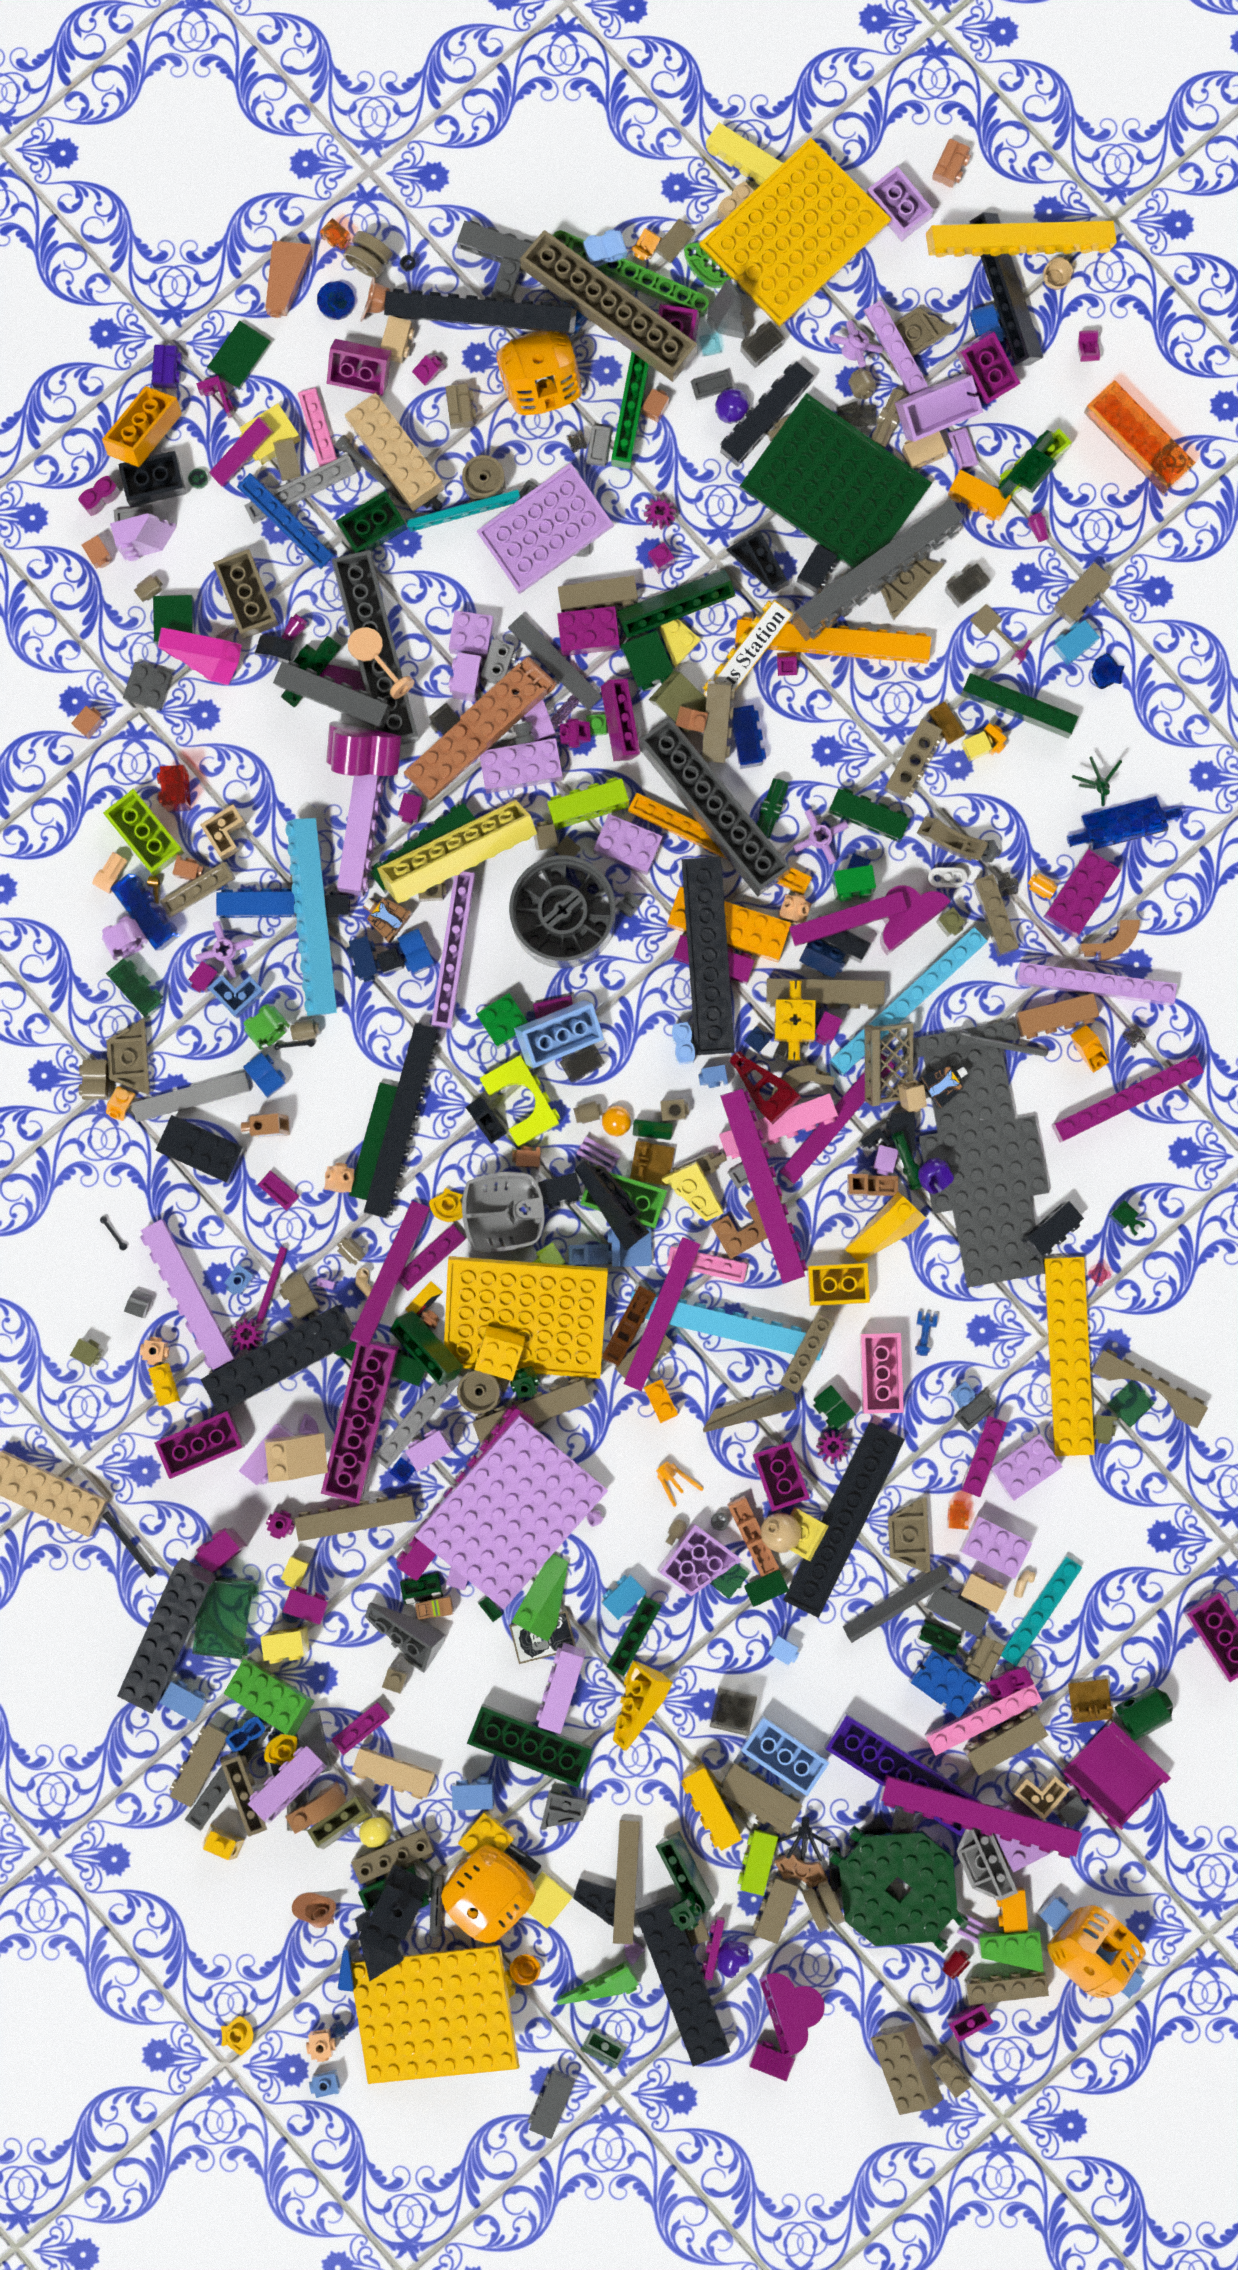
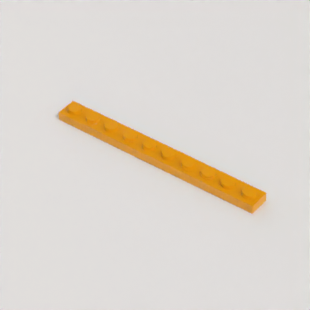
(693, 832)

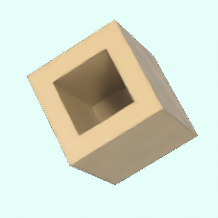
(912, 1096)

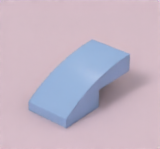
(588, 1254)

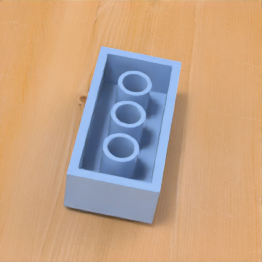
(559, 1033)
(784, 1755)

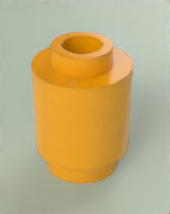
(1042, 886)

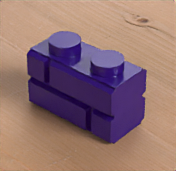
(165, 366)

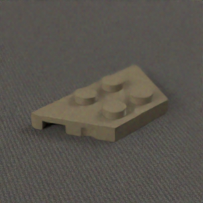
(920, 331)
(908, 586)
(129, 1058)
(910, 1536)

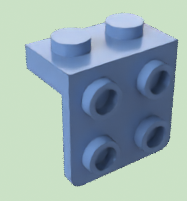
(637, 1255)

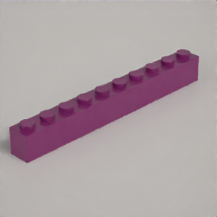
(762, 1185)
(417, 1555)
(981, 1816)

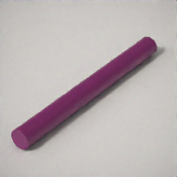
(271, 1284)

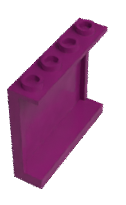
(1114, 1774)

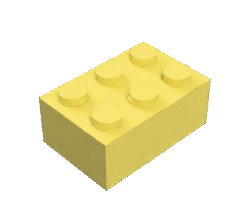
(285, 1643)

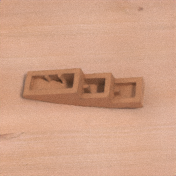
(751, 1532)

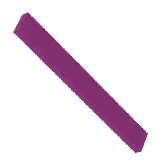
(825, 1133)
(390, 1274)
(662, 1314)

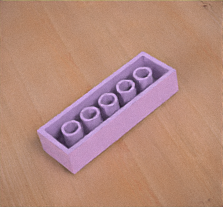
(359, 835)

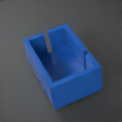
(945, 1683)

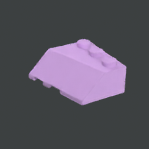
(141, 535)
(696, 1560)
(1014, 1853)

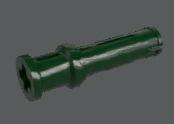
(910, 1167)

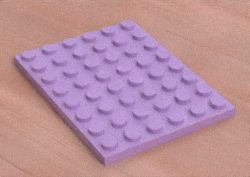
(511, 1512)

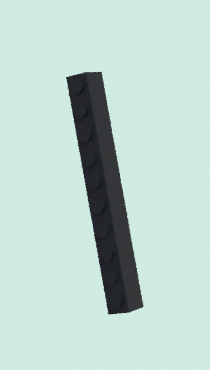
(480, 312)
(401, 1121)

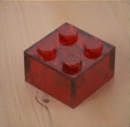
(174, 788)

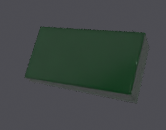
(490, 1608)

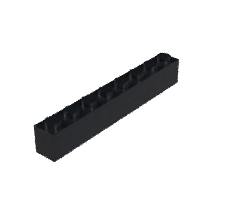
(1010, 302)

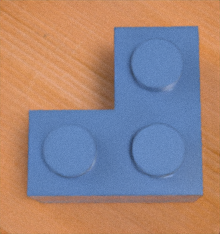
(237, 999)
(473, 1795)

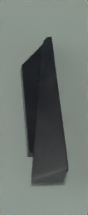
(613, 1203)

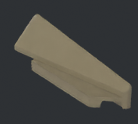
(750, 1410)

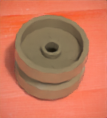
(367, 254)
(479, 468)
(488, 1400)
(825, 1905)

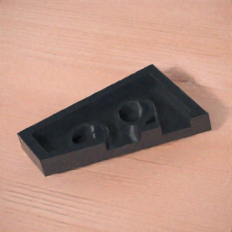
(596, 1899)

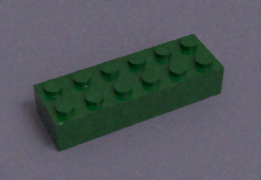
(530, 1745)

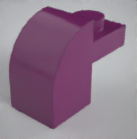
(1009, 1682)

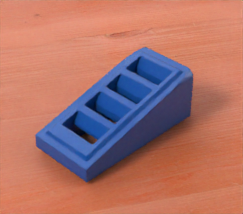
(345, 1977)

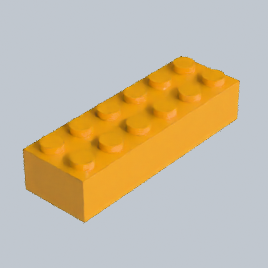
(745, 929)

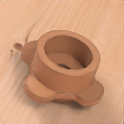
(430, 1319)

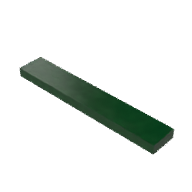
(373, 1141)

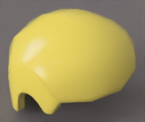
(375, 1832)

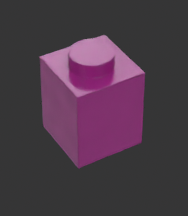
(661, 558)
(410, 808)
(203, 977)

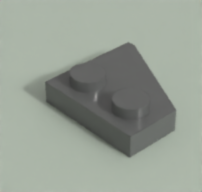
(563, 1809)

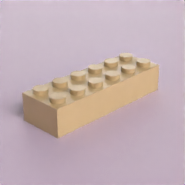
(394, 451)
(50, 1495)

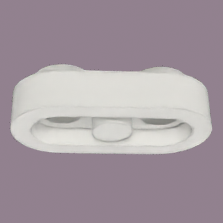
(946, 876)

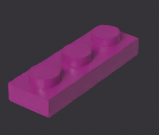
(360, 1728)
(713, 1947)

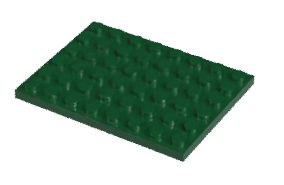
(834, 483)

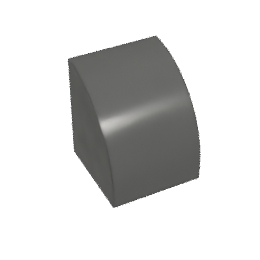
(138, 1304)

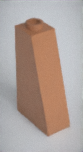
(285, 274)

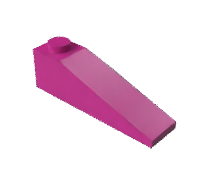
(207, 655)

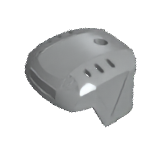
(497, 1212)

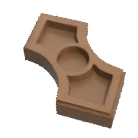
(808, 1872)

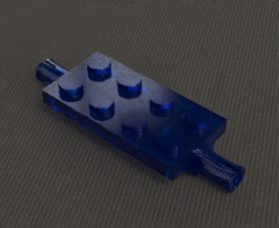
(1124, 823)

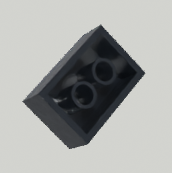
(154, 480)

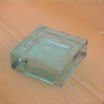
(710, 344)

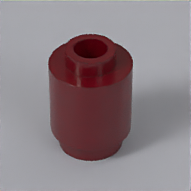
(956, 1963)

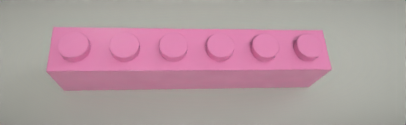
(795, 1119)
(982, 1719)

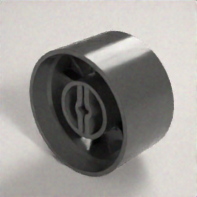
(547, 927)

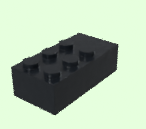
(200, 1149)

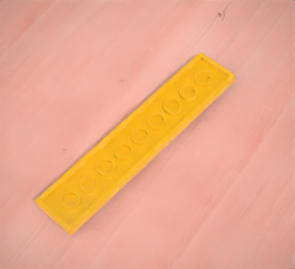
(1069, 1356)

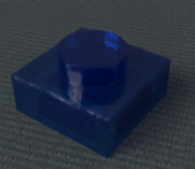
(402, 1470)

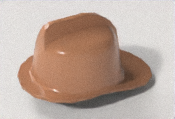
(376, 299)
(314, 1909)

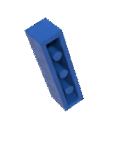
(255, 904)

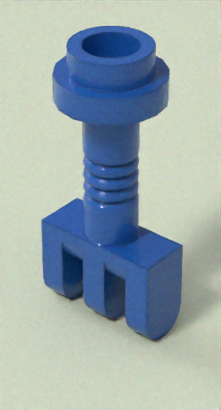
(922, 1349)

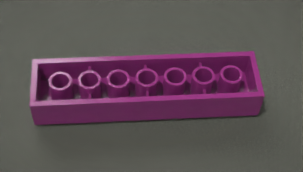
(359, 1421)

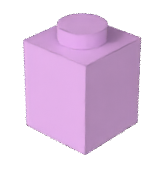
(885, 1160)

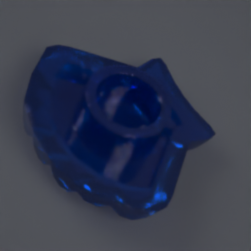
(1106, 671)

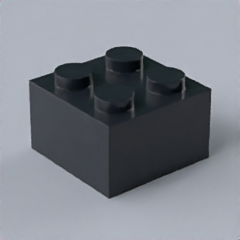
(560, 1190)

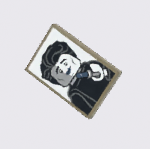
(531, 1647)

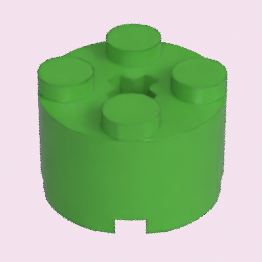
(266, 1026)

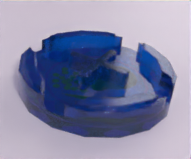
(336, 300)

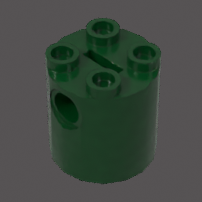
(1145, 1712)

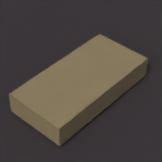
(286, 459)

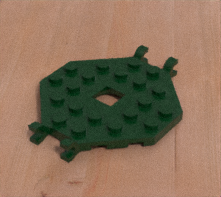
(921, 1865)

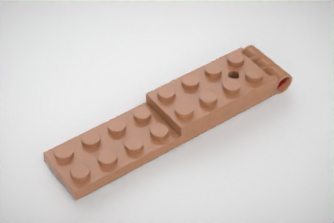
(480, 727)

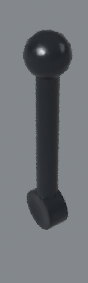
(277, 1046)
(122, 1246)

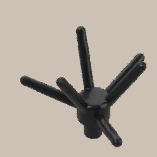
(804, 1833)

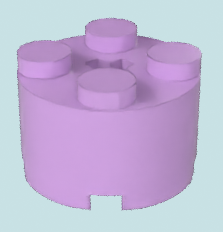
(123, 938)

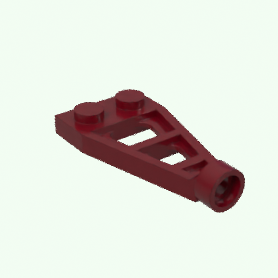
(779, 1102)

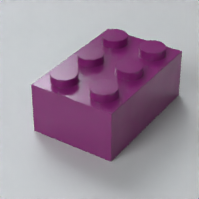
(988, 366)
(358, 367)
(588, 631)
(780, 1476)
(221, 1550)

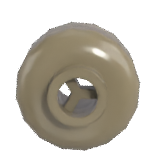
(862, 384)

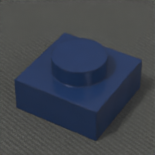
(757, 1039)

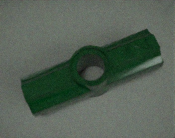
(772, 806)

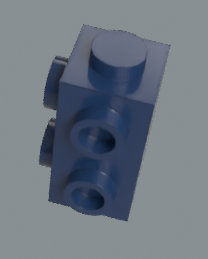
(362, 953)
(823, 958)

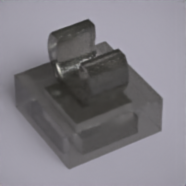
(1007, 885)

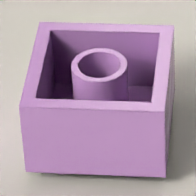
(471, 633)
(467, 676)
(428, 1450)

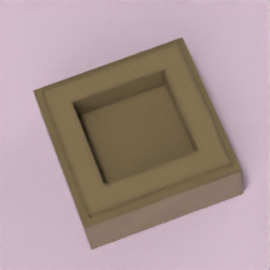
(567, 847)

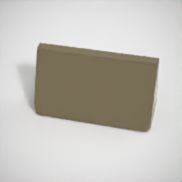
(674, 241)

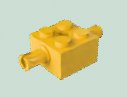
(784, 1028)

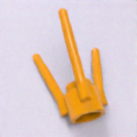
(667, 1472)

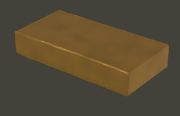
(947, 722)

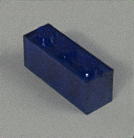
(747, 737)

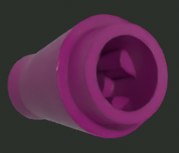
(1038, 526)
(294, 627)

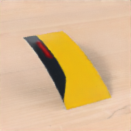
(424, 1299)

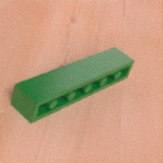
(630, 412)

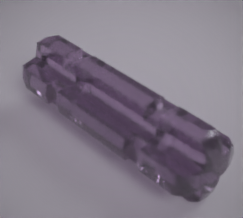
(564, 710)

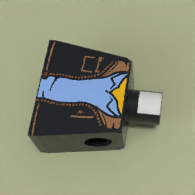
(943, 1084)

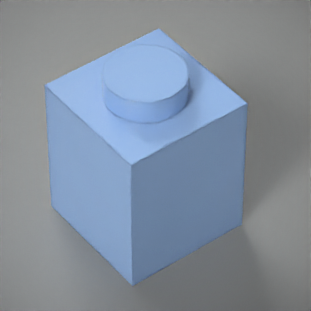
(783, 1650)

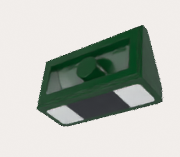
(423, 1589)

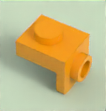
(646, 244)
(996, 736)
(119, 1103)

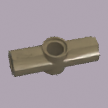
(888, 419)

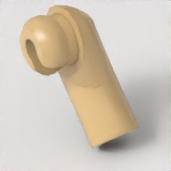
(362, 1281)
(1022, 1581)

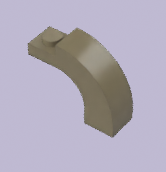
(951, 840)
(806, 1074)

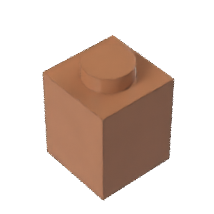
(655, 405)
(97, 552)
(691, 719)
(88, 721)

